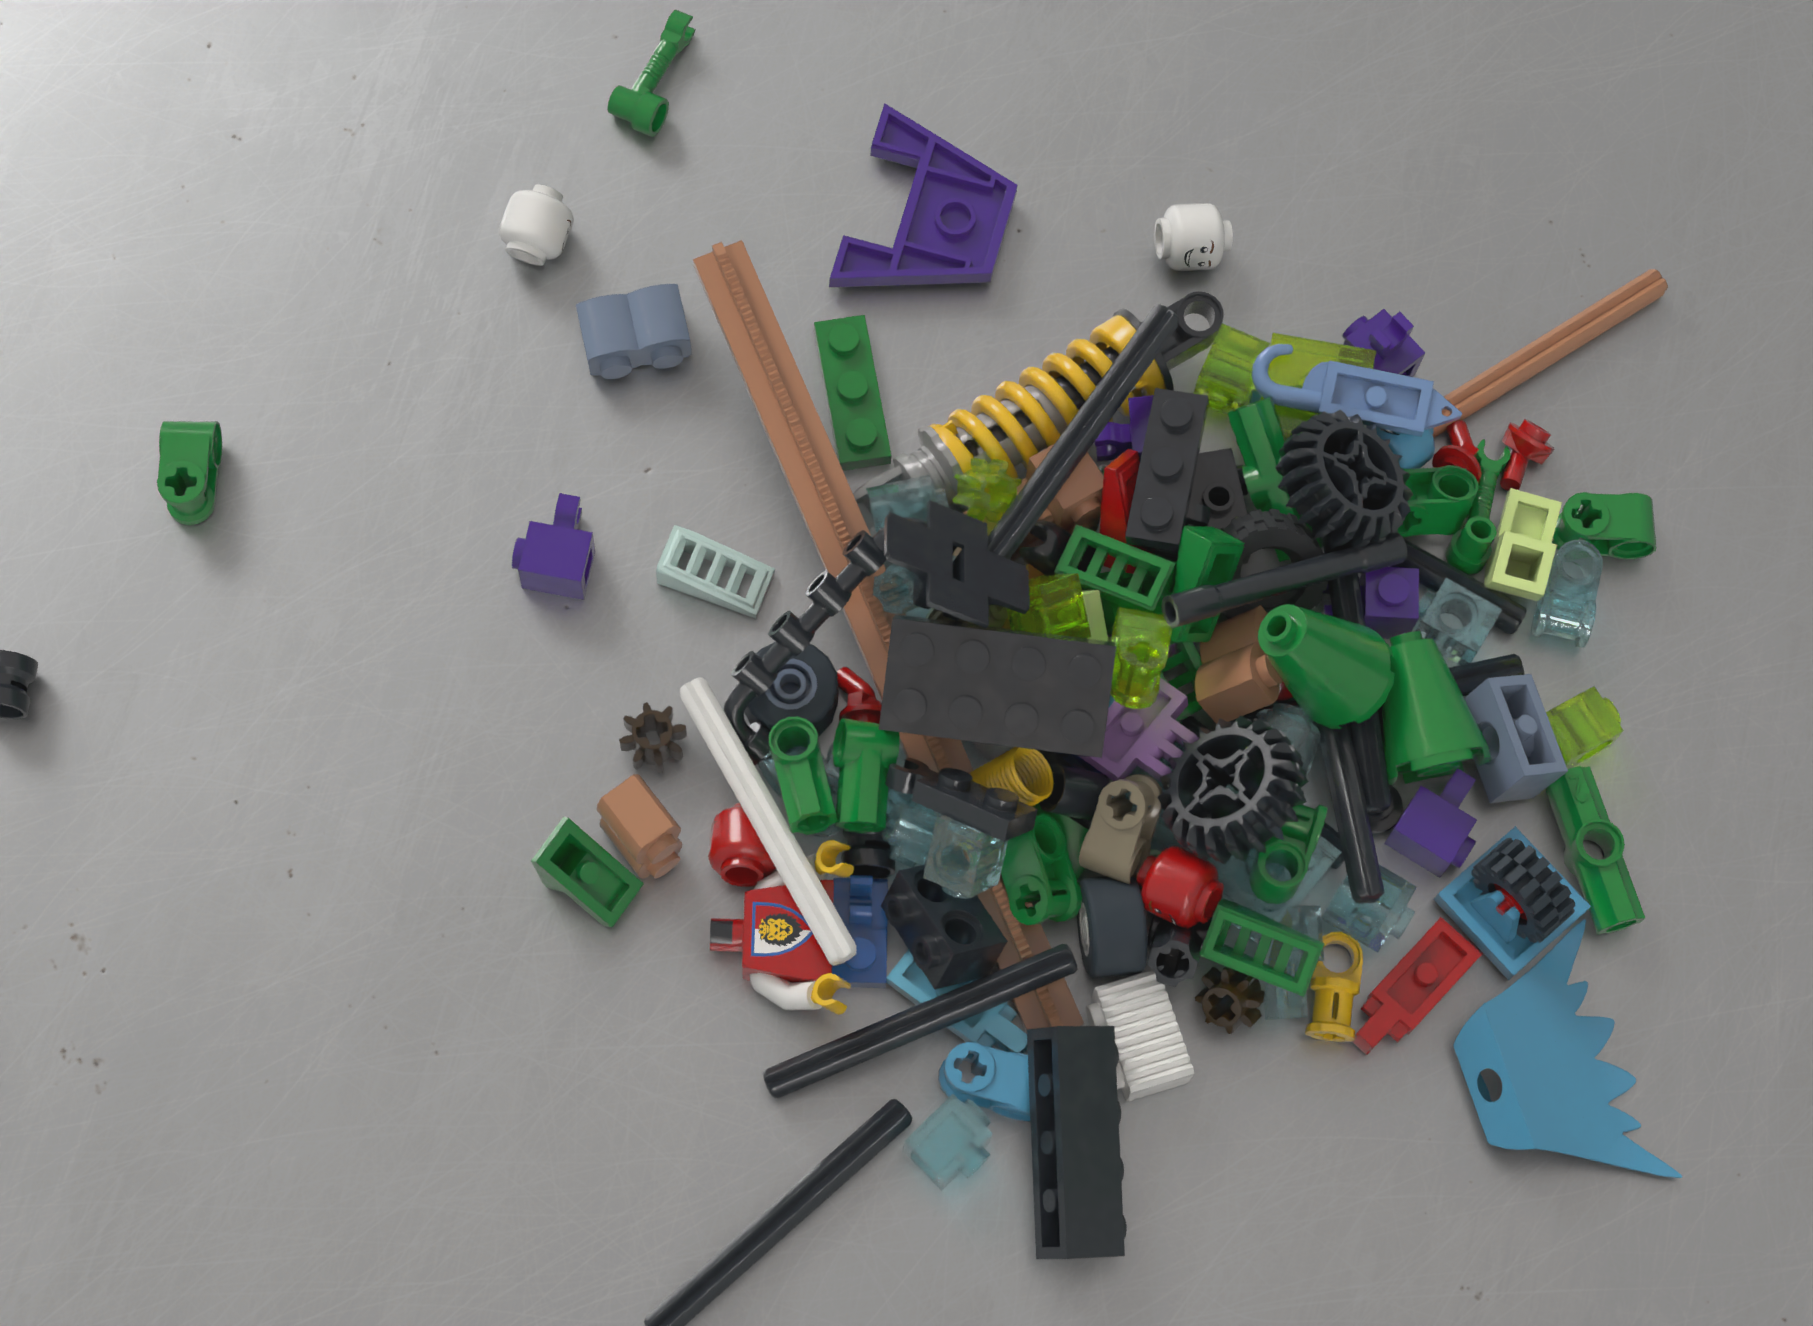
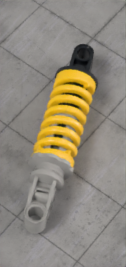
(1039, 408)

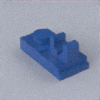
(859, 906)

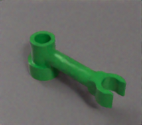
(640, 105)
(1472, 545)

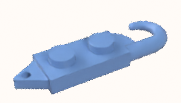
(1377, 396)

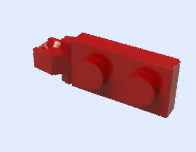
(1415, 985)

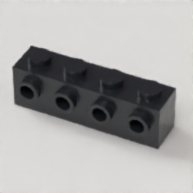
(1076, 1142)

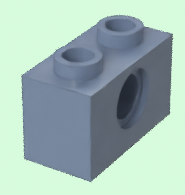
(1518, 736)

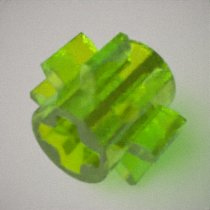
(990, 476)

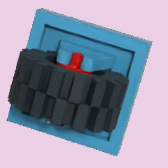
(1512, 903)

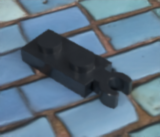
(959, 798)

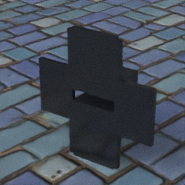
(958, 586)

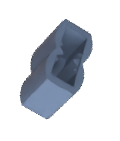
(634, 330)

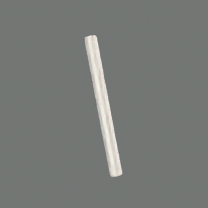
(768, 822)

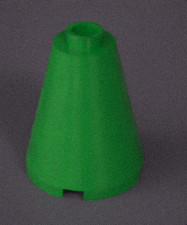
(1328, 664)
(1426, 716)

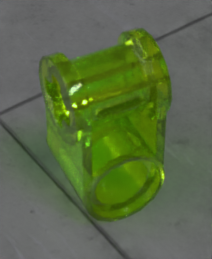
(1140, 656)

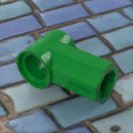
(863, 764)
(802, 776)

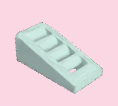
(705, 548)

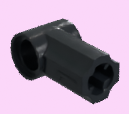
(1074, 788)
(1175, 950)

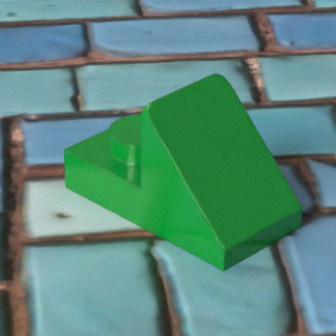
(585, 872)

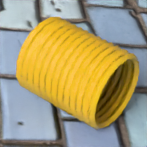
(1019, 771)

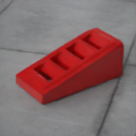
(1117, 499)

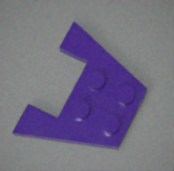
(949, 220)

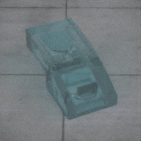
(1280, 1002)

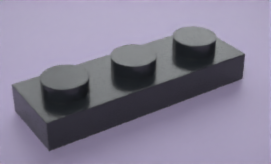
(1167, 469)

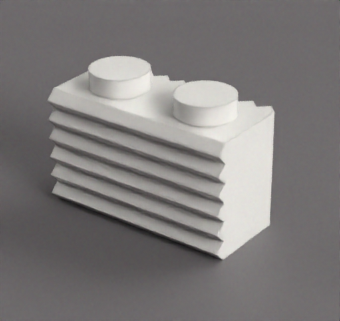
(1145, 1033)

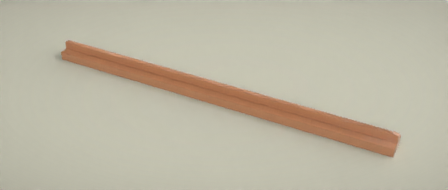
(832, 522)

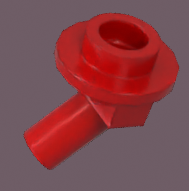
(1527, 443)
(1461, 452)
(861, 698)

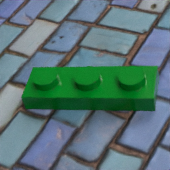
(852, 392)

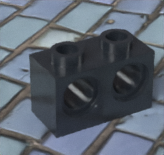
(946, 935)

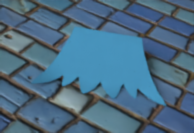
(1550, 1081)

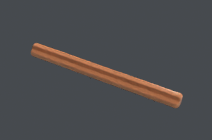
(1555, 345)

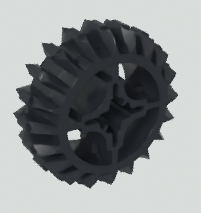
(1344, 480)
(1251, 761)

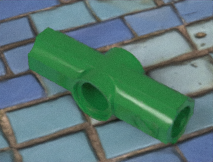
(1259, 440)
(1603, 881)

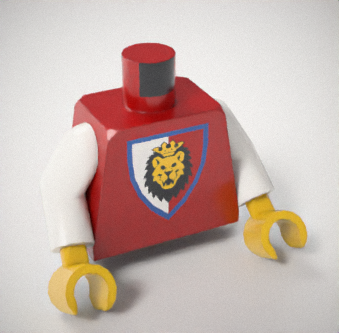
(777, 943)

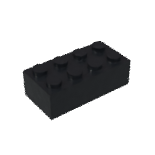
(997, 685)

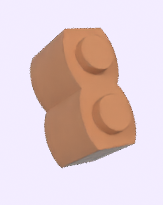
(1235, 670)
(640, 827)

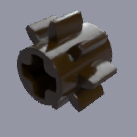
(653, 721)
(1230, 998)

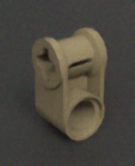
(1117, 836)

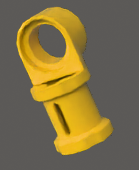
(1335, 987)

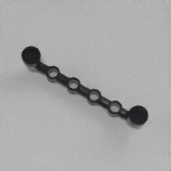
(795, 634)

